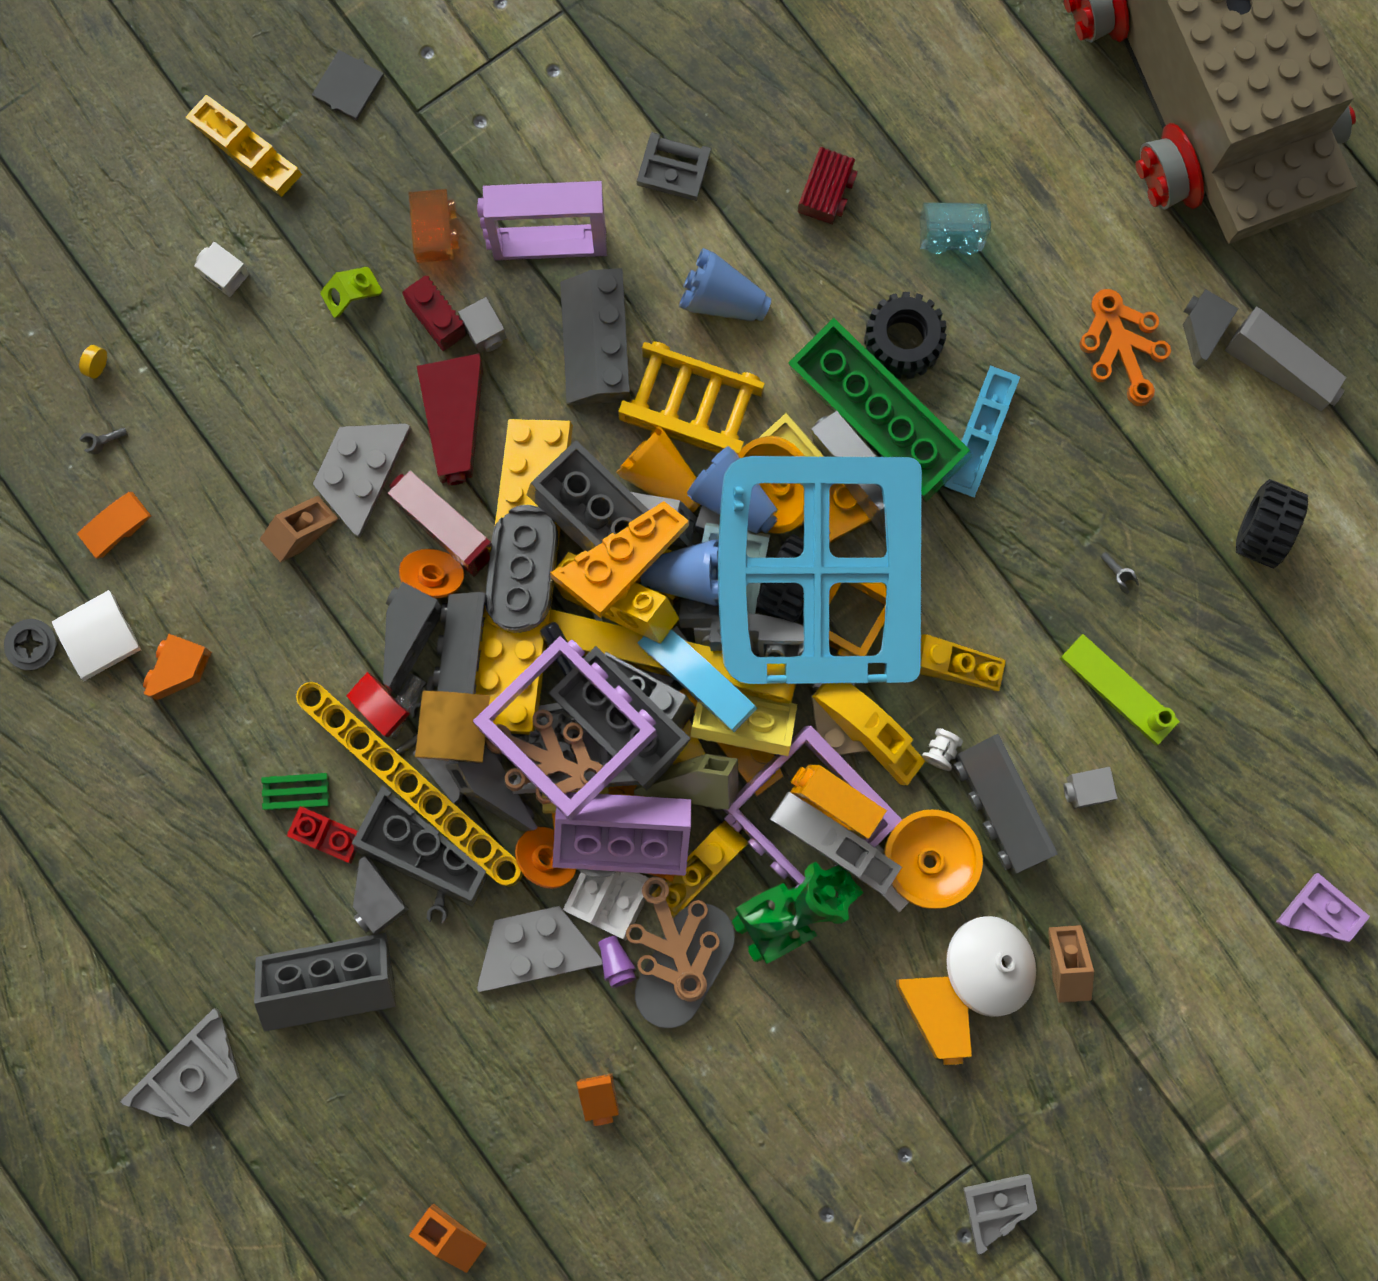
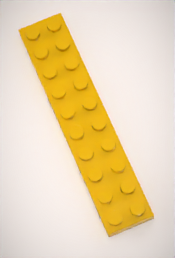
(505, 654)

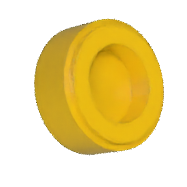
(93, 361)

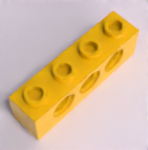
(636, 609)

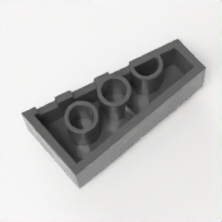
(416, 849)

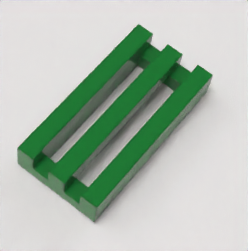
(267, 792)

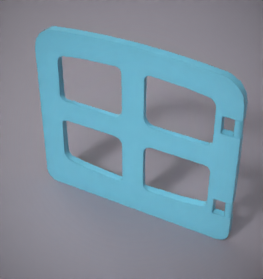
(819, 570)

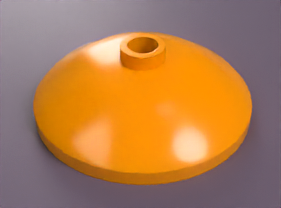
(785, 496)
(950, 845)

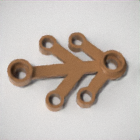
(552, 759)
(675, 944)

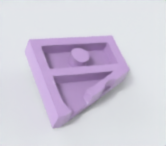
(1324, 911)

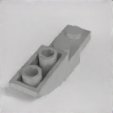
(767, 636)
(836, 842)

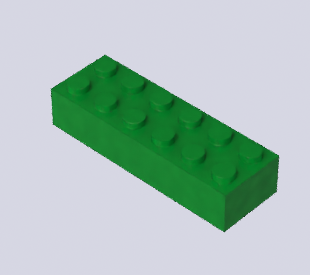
(878, 405)

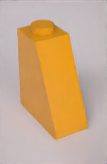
(939, 1016)

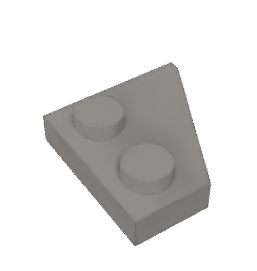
(998, 1207)

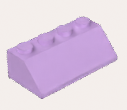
(625, 835)

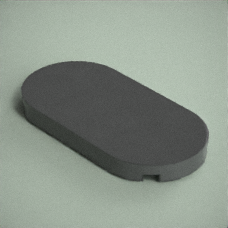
(520, 569)
(657, 997)

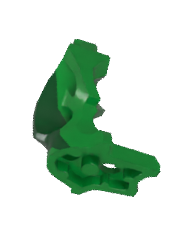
(794, 910)

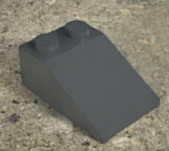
(408, 627)

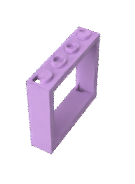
(540, 202)
(616, 696)
(838, 766)

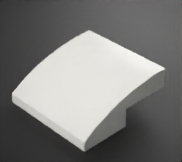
(96, 635)
(608, 901)

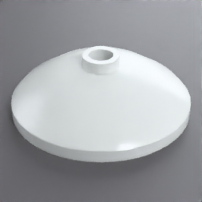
(978, 971)

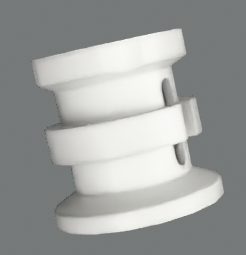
(943, 749)

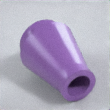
(616, 963)

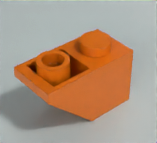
(177, 667)
(447, 1239)

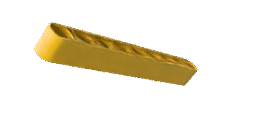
(623, 644)
(397, 773)

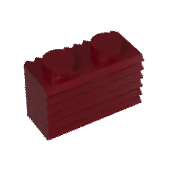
(827, 185)
(434, 312)

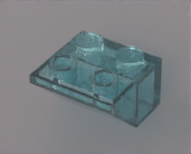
(954, 227)

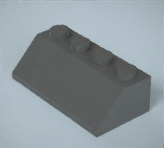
(595, 338)
(584, 497)
(460, 643)
(612, 728)
(1004, 804)
(324, 982)

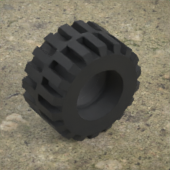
(911, 311)
(1272, 523)
(784, 599)

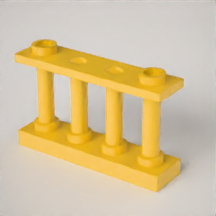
(696, 432)

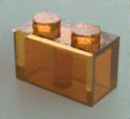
(432, 225)

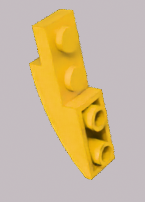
(872, 727)

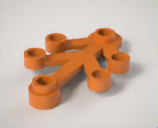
(1123, 341)

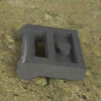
(673, 175)

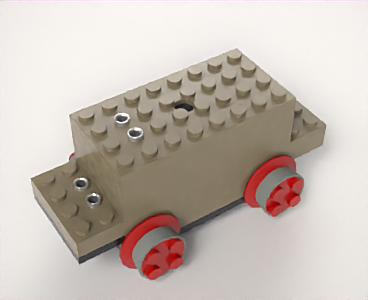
(1242, 104)

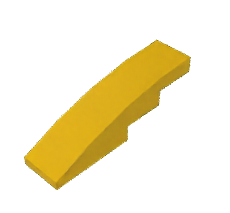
(243, 145)

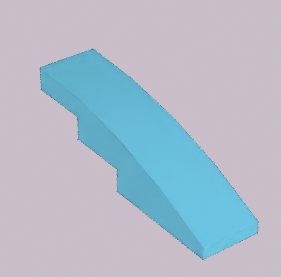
(984, 428)
(700, 679)

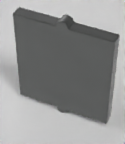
(347, 85)

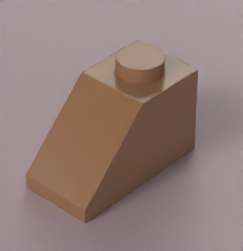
(298, 528)
(1070, 964)

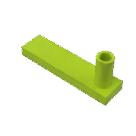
(1119, 690)

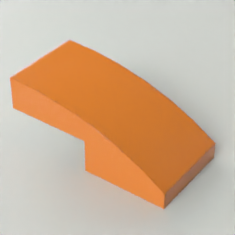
(114, 523)

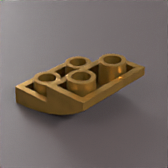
(448, 727)

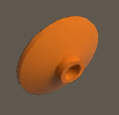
(432, 572)
(536, 846)

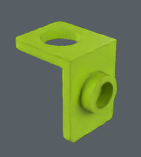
(352, 286)

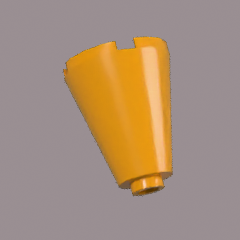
(659, 469)

